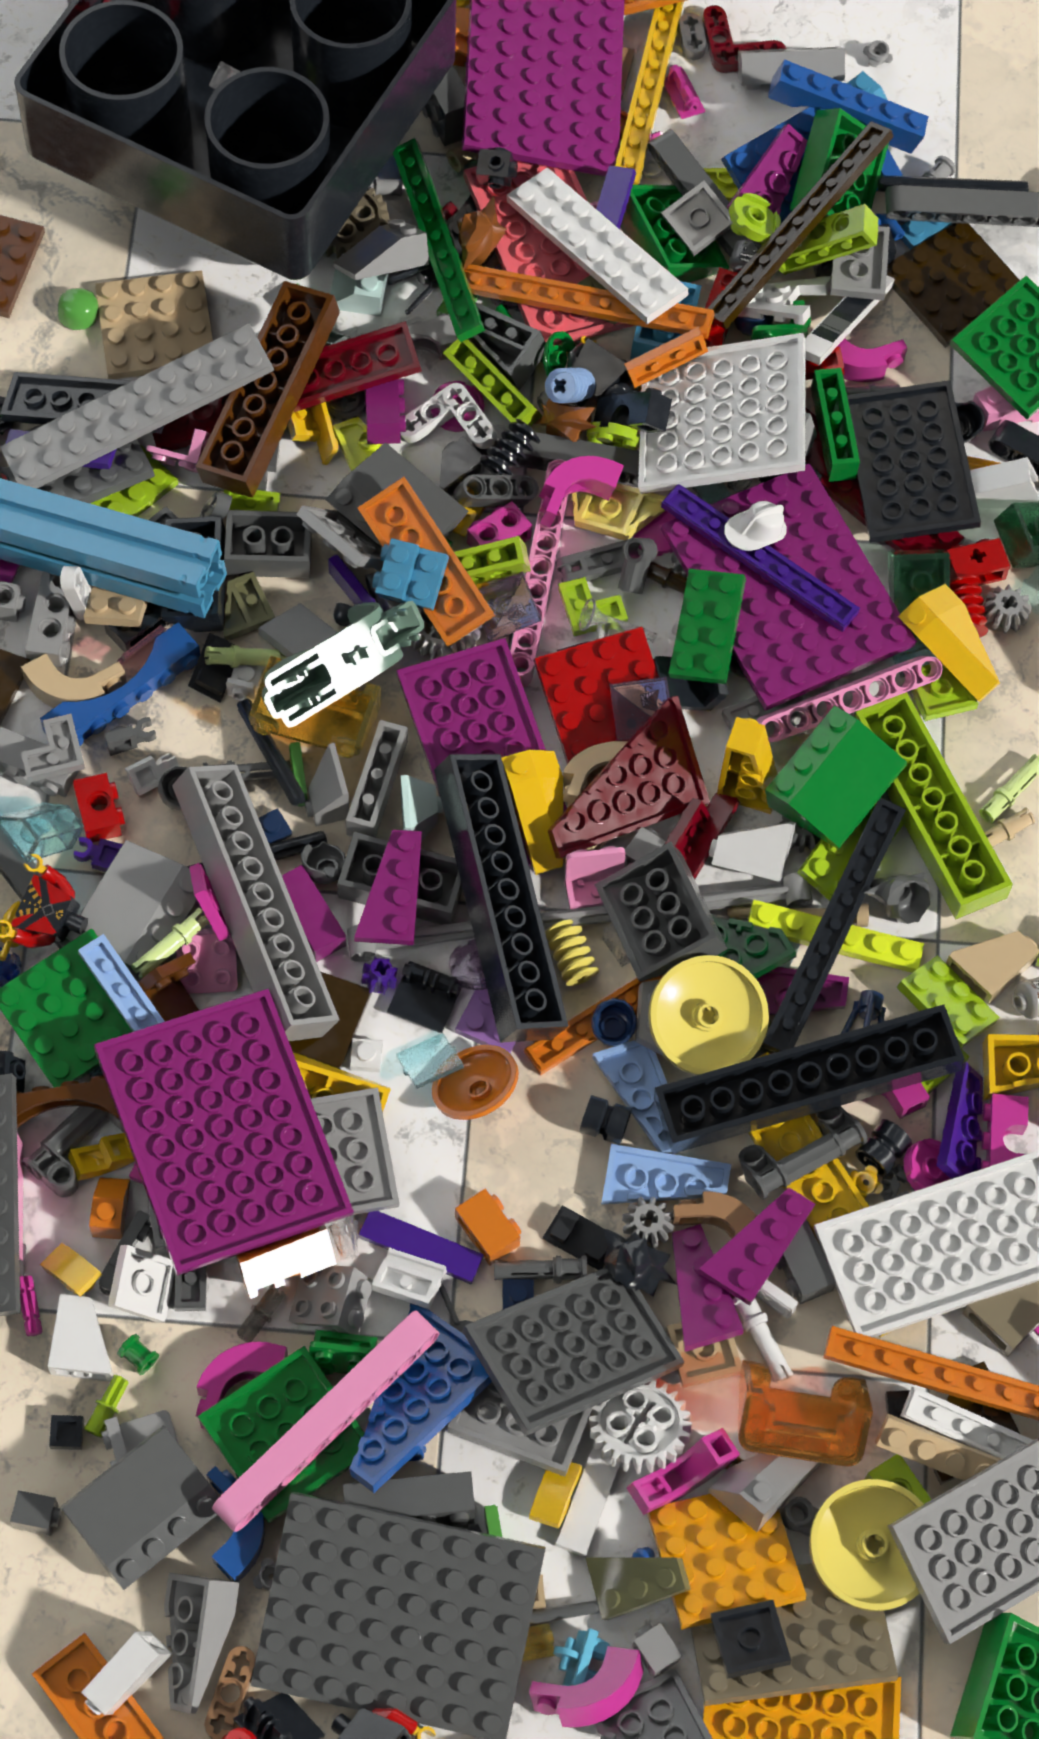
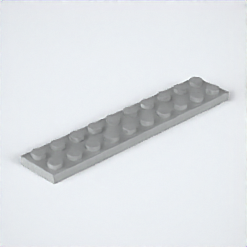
(137, 408)

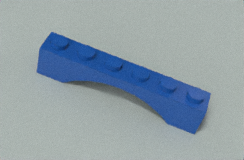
(804, 87)
(170, 656)

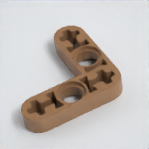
(221, 1708)

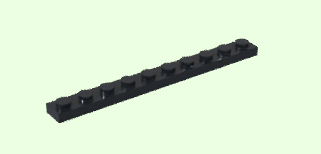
(833, 927)

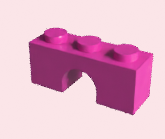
(1004, 1117)

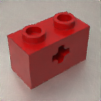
(982, 559)

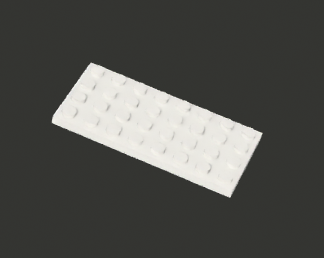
(936, 1247)

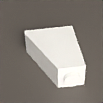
(1005, 484)
(756, 850)
(78, 1341)
(125, 1672)

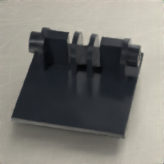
(424, 997)
(277, 1719)

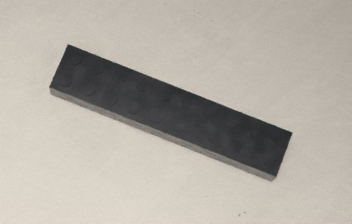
(500, 898)
(808, 1079)

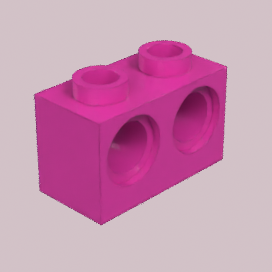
(494, 527)

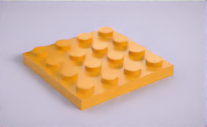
(724, 1558)

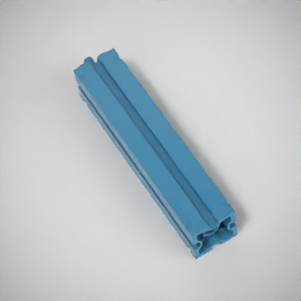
(110, 548)

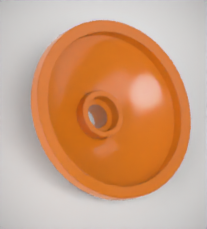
(480, 1086)

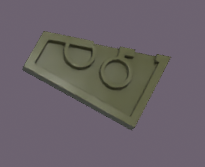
(635, 1582)

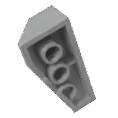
(761, 1486)
(199, 1623)

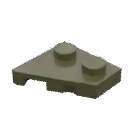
(245, 607)

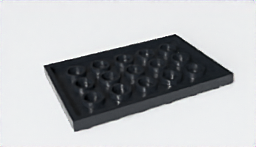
(912, 462)

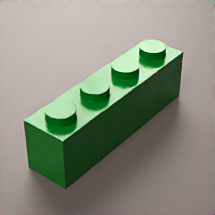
(835, 424)

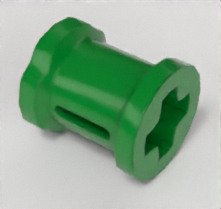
(138, 1354)

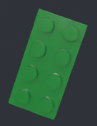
(707, 626)

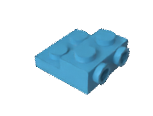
(410, 574)

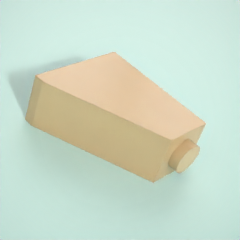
(994, 963)

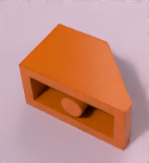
(109, 1208)

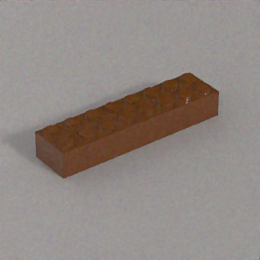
(261, 410)

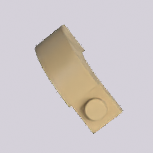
(54, 687)
(586, 766)

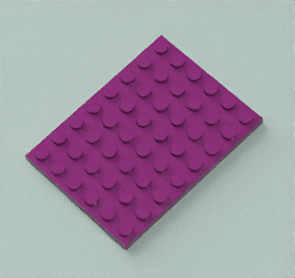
(545, 81)
(777, 639)
(223, 1131)

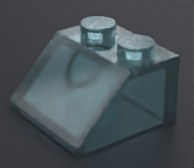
(41, 829)

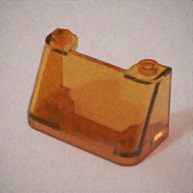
(800, 1423)

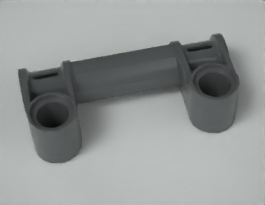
(839, 1134)
(48, 1160)

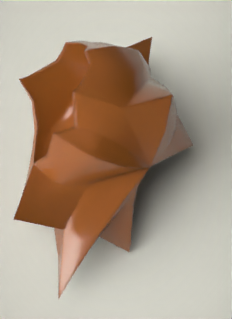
(479, 234)
(565, 420)

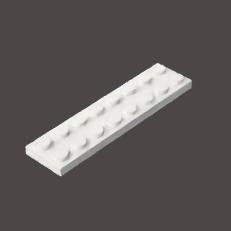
(597, 245)

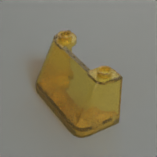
(341, 722)

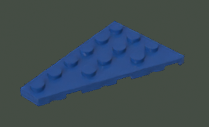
(418, 1404)

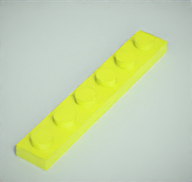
(858, 944)

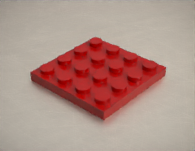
(579, 683)

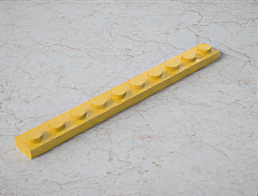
(648, 88)

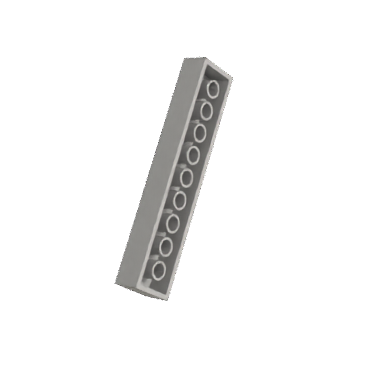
(254, 898)

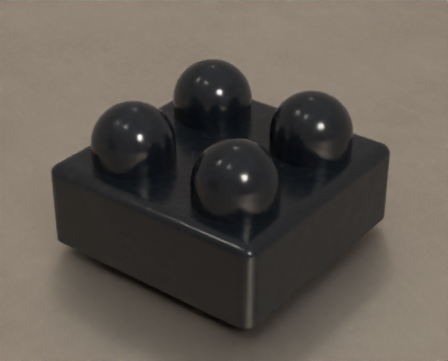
(267, 155)

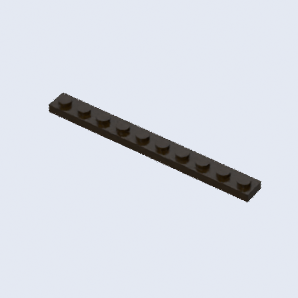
(799, 223)

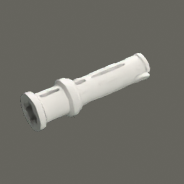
(755, 1323)

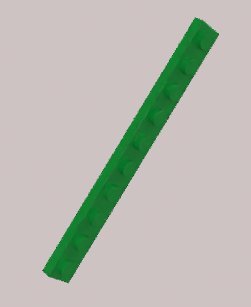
(440, 243)

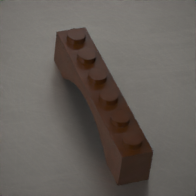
(70, 1093)

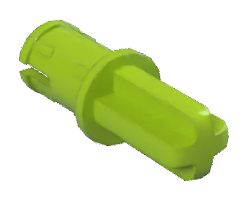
(106, 1406)

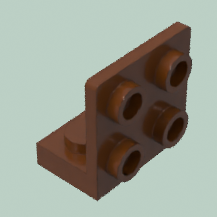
(167, 991)

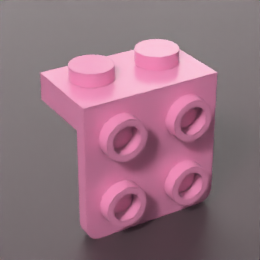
(188, 462)
(586, 869)
(214, 965)

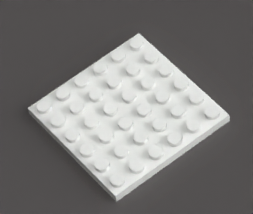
(729, 416)

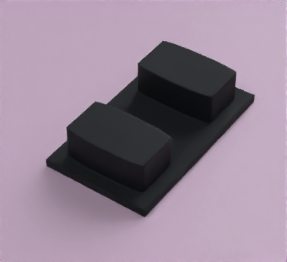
(211, 678)
(578, 1237)

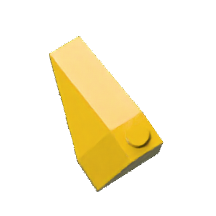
(949, 633)
(538, 802)
(327, 1080)

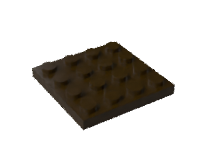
(950, 280)

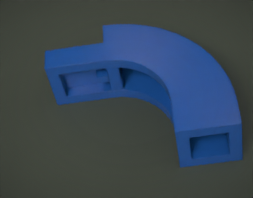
(243, 1547)

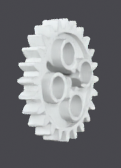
(665, 1438)

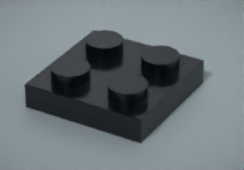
(750, 1639)

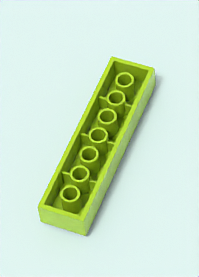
(937, 811)

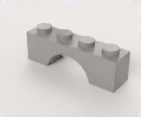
(433, 335)

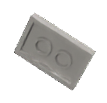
(862, 272)

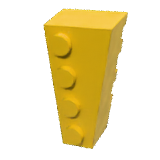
(748, 765)
(1010, 1064)

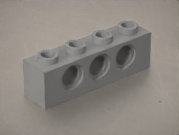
(46, 622)

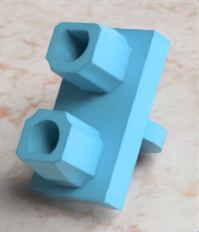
(578, 1654)

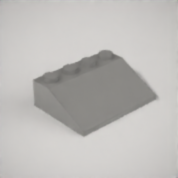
(138, 902)

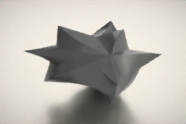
(903, 896)

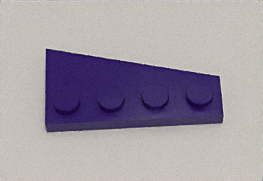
(961, 1126)

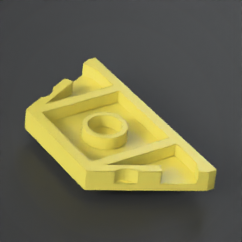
(621, 515)

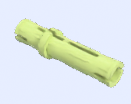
(238, 656)
(1005, 796)
(180, 935)

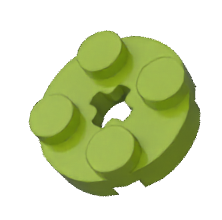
(755, 228)
(614, 435)

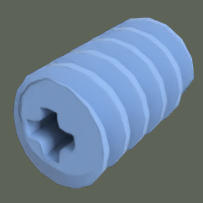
(570, 385)

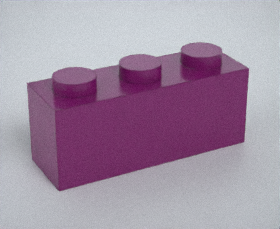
(384, 412)
(315, 916)

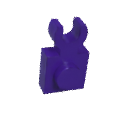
(100, 854)

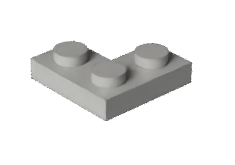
(60, 756)

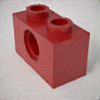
(93, 792)

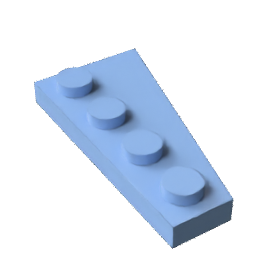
(634, 1075)
(660, 1175)

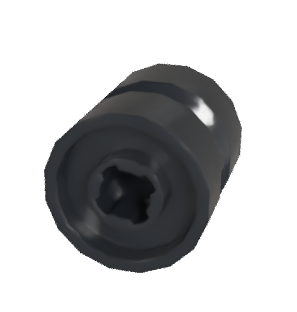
(605, 1119)
(884, 1147)

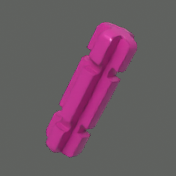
(29, 1306)

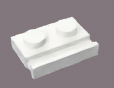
(409, 1278)

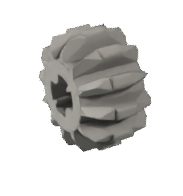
(1007, 608)
(660, 1221)

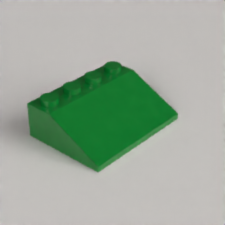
(829, 137)
(651, 232)
(834, 778)
(1002, 1683)

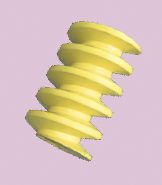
(569, 953)

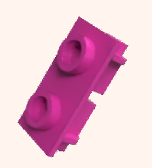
(682, 93)

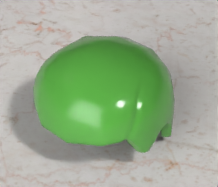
(77, 309)

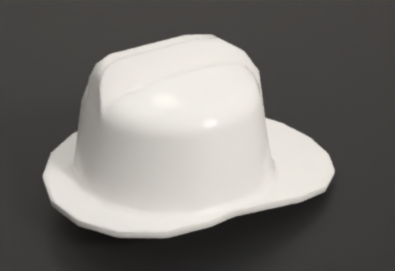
(756, 526)

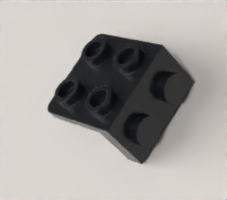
(691, 694)

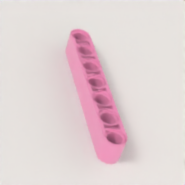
(860, 692)

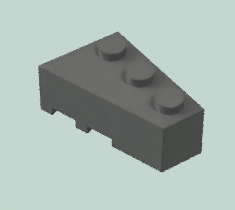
(509, 345)

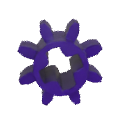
(379, 975)

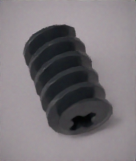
(509, 448)

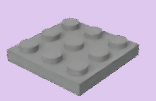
(342, 536)

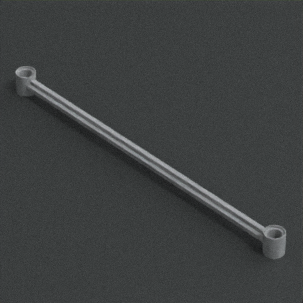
(794, 891)

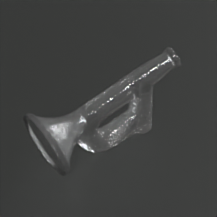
(593, 616)

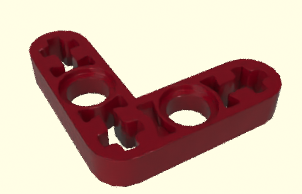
(727, 48)

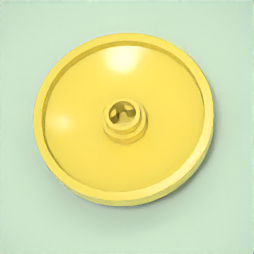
(708, 1014)
(856, 1549)

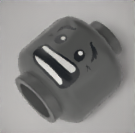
(742, 253)

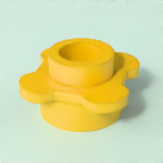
(869, 1174)

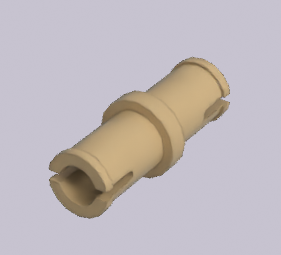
(1009, 827)

